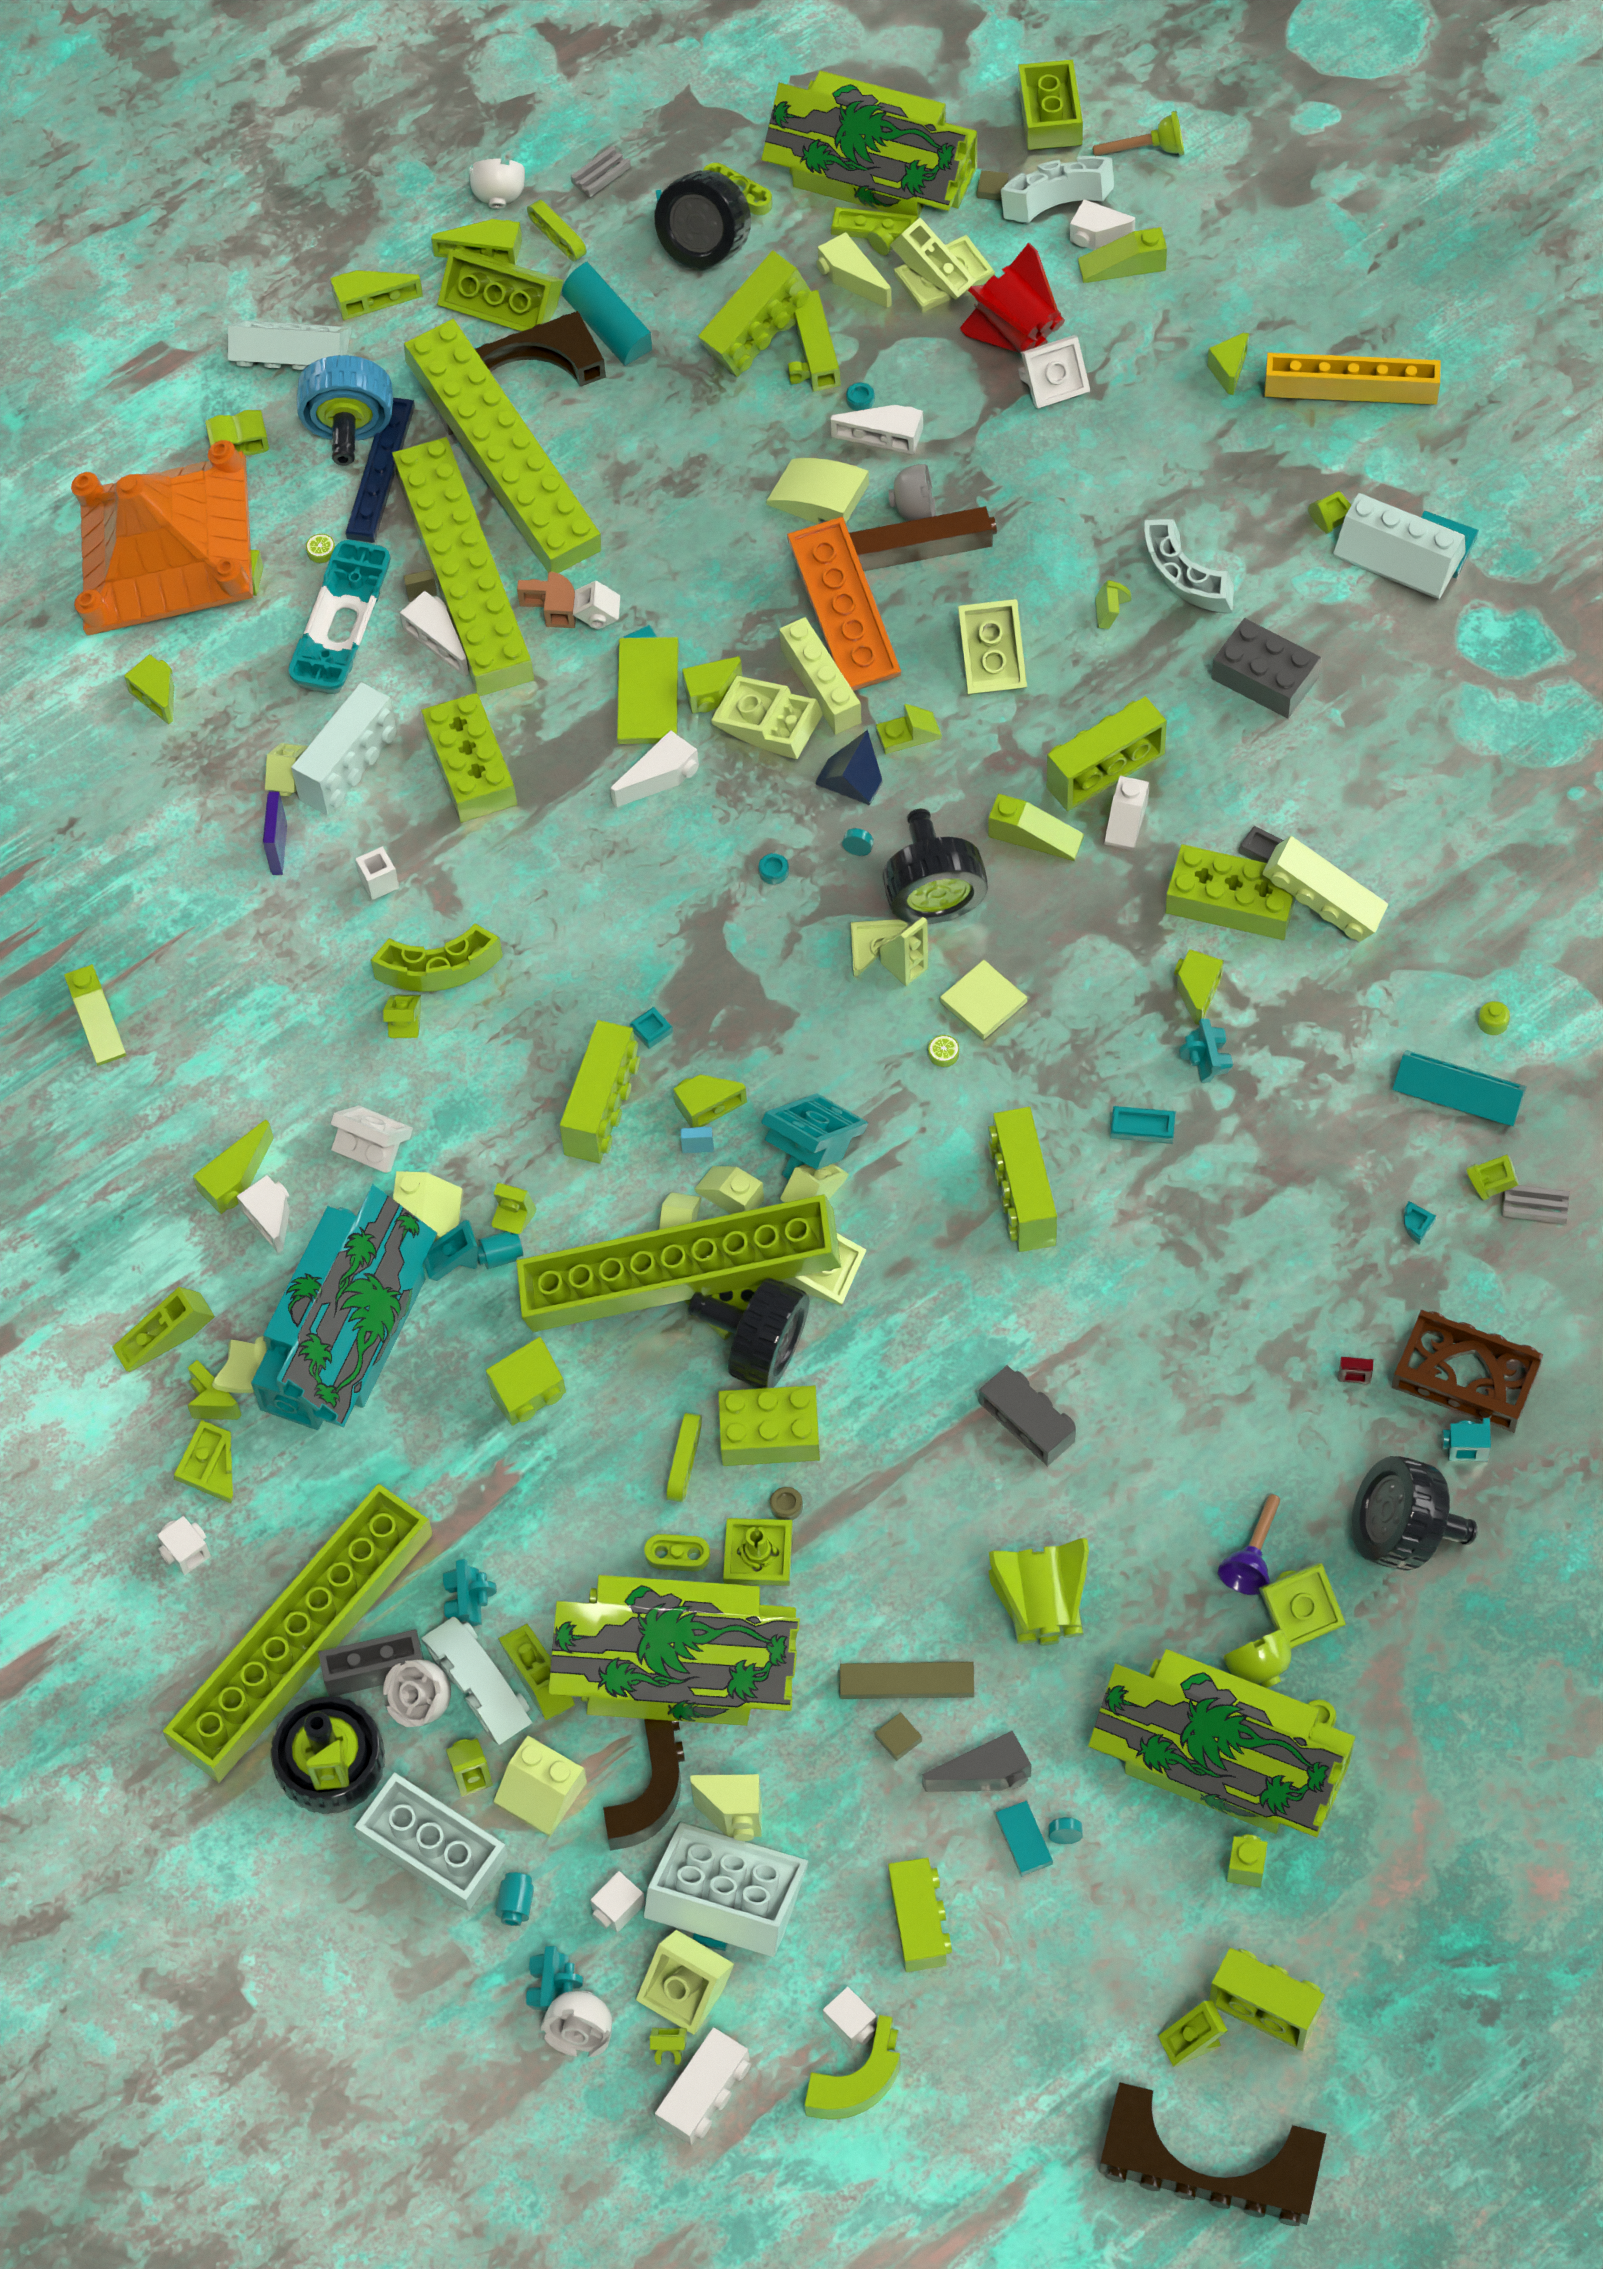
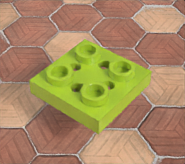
(758, 1540)

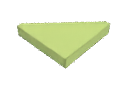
(868, 938)

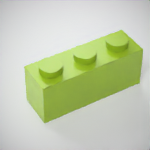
(919, 1914)

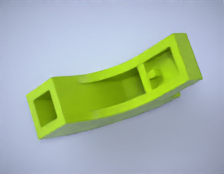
(855, 2093)

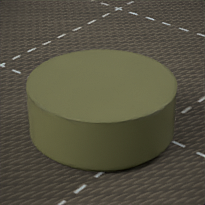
(786, 1503)

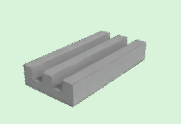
(597, 169)
(1536, 1198)

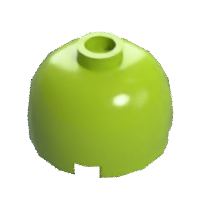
(1261, 1660)

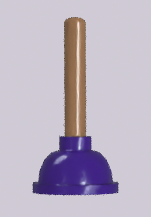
(1245, 1569)

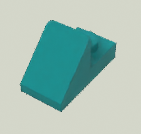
(452, 1250)

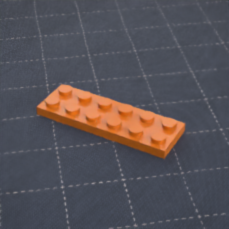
(844, 603)

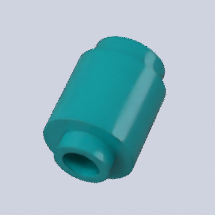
(499, 1249)
(515, 1899)

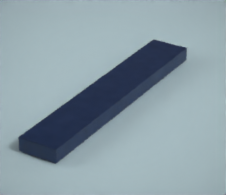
(379, 474)

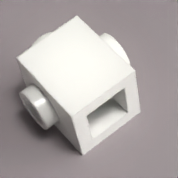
(596, 605)
(183, 1544)

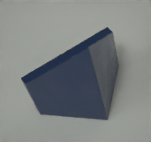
(853, 771)

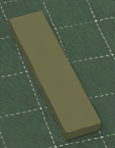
(907, 1680)

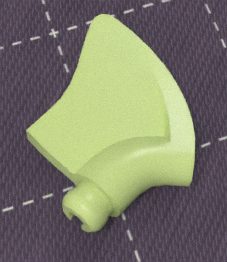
(241, 1366)

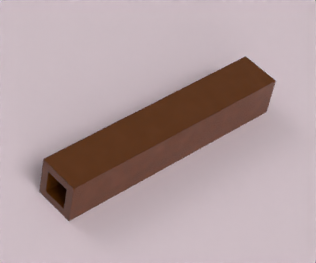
(924, 538)

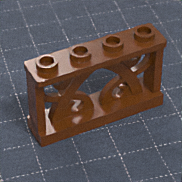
(1467, 1340)

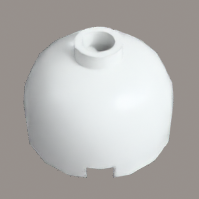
(497, 182)
(417, 1692)
(578, 2023)

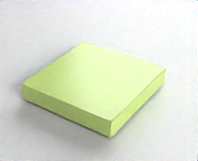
(983, 999)

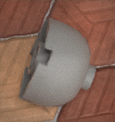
(913, 493)

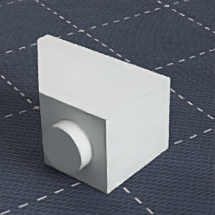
(1098, 225)
(1127, 813)
(267, 1210)

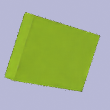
(647, 689)

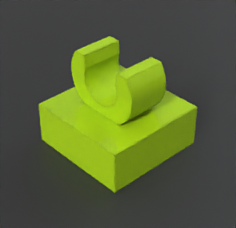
(668, 2040)

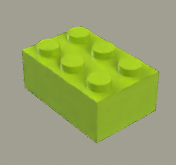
(1050, 104)
(769, 1425)
(1267, 1998)

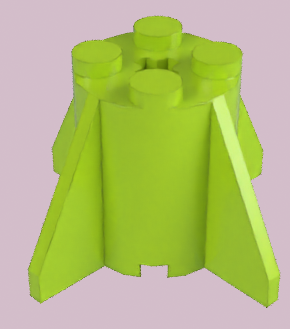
(1042, 1590)

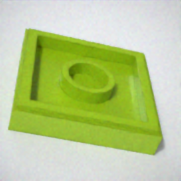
(1303, 1605)

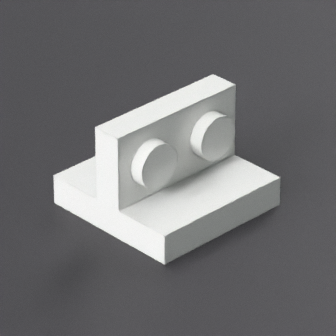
(1054, 371)
(368, 1137)

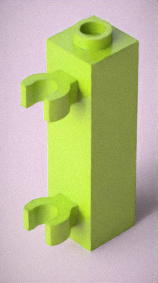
(816, 346)

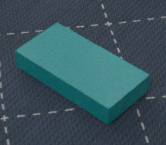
(1143, 1124)
(1024, 1838)

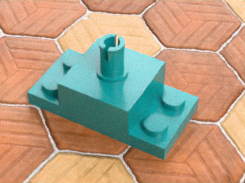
(812, 1131)

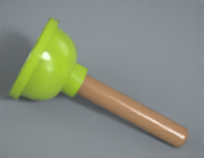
(1167, 136)

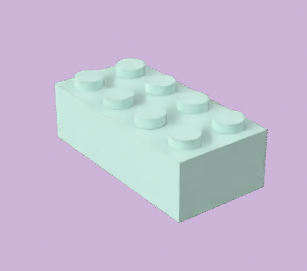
(344, 749)
(431, 1841)

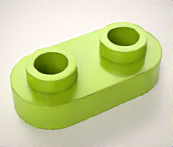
(678, 1550)

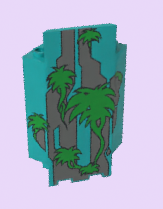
(342, 1312)

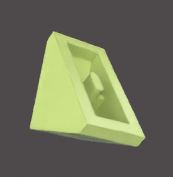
(679, 1210)

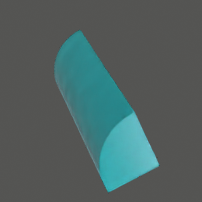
(607, 314)
(1459, 1088)

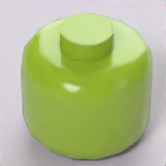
(1494, 1018)

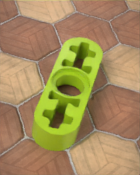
(758, 192)
(556, 230)
(684, 1457)

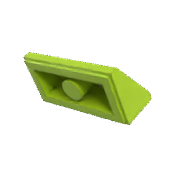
(329, 1768)

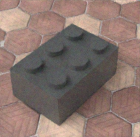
(1266, 668)

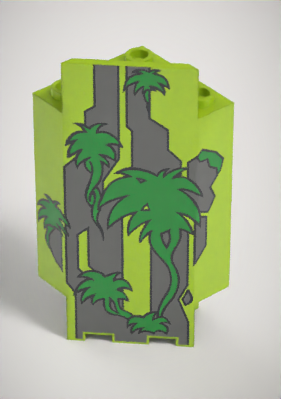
(870, 145)
(674, 1651)
(1224, 1743)

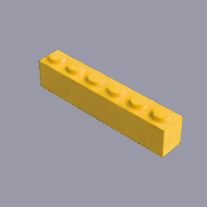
(1352, 378)

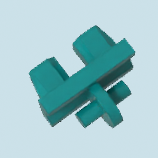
(1202, 1051)
(471, 1591)
(556, 1977)

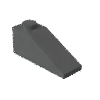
(985, 1768)

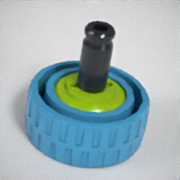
(344, 402)

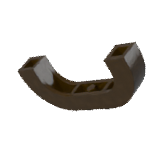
(648, 1814)

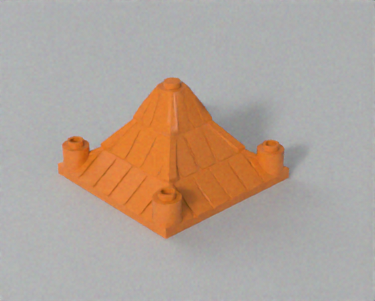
(164, 541)

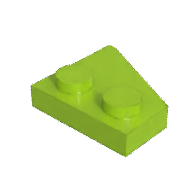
(208, 1462)

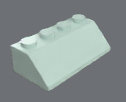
(284, 343)
(1399, 546)

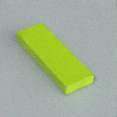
(861, 222)

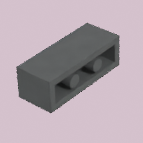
(1028, 1415)
(367, 1662)

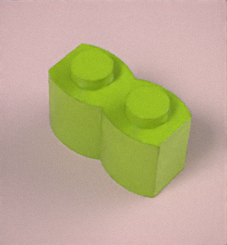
(243, 430)

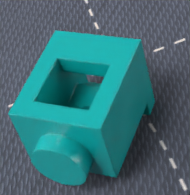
(1467, 1441)

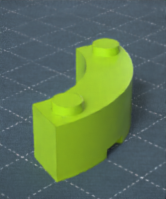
(439, 968)

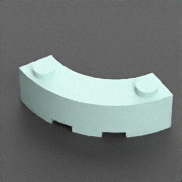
(1057, 184)
(1190, 581)
(468, 1665)

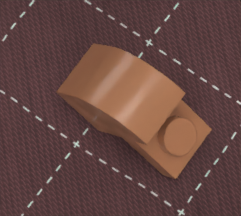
(554, 595)

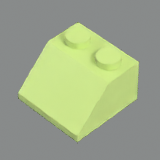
(429, 1199)
(539, 1786)
(730, 1803)
(684, 1981)

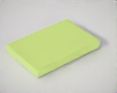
(928, 295)

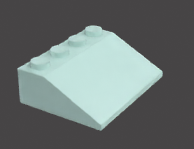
(725, 1889)

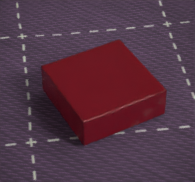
(1355, 1370)

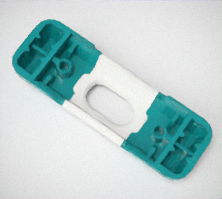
(349, 582)

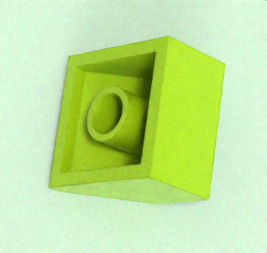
(525, 1382)

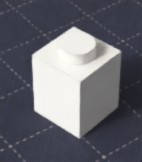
(377, 873)
(617, 1902)
(850, 2018)

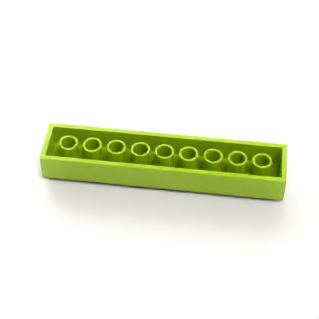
(502, 447)
(463, 566)
(678, 1262)
(285, 1642)

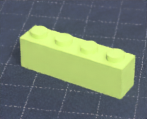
(820, 675)
(1325, 889)

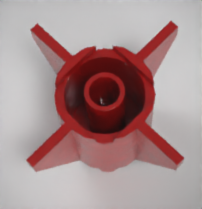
(1015, 308)

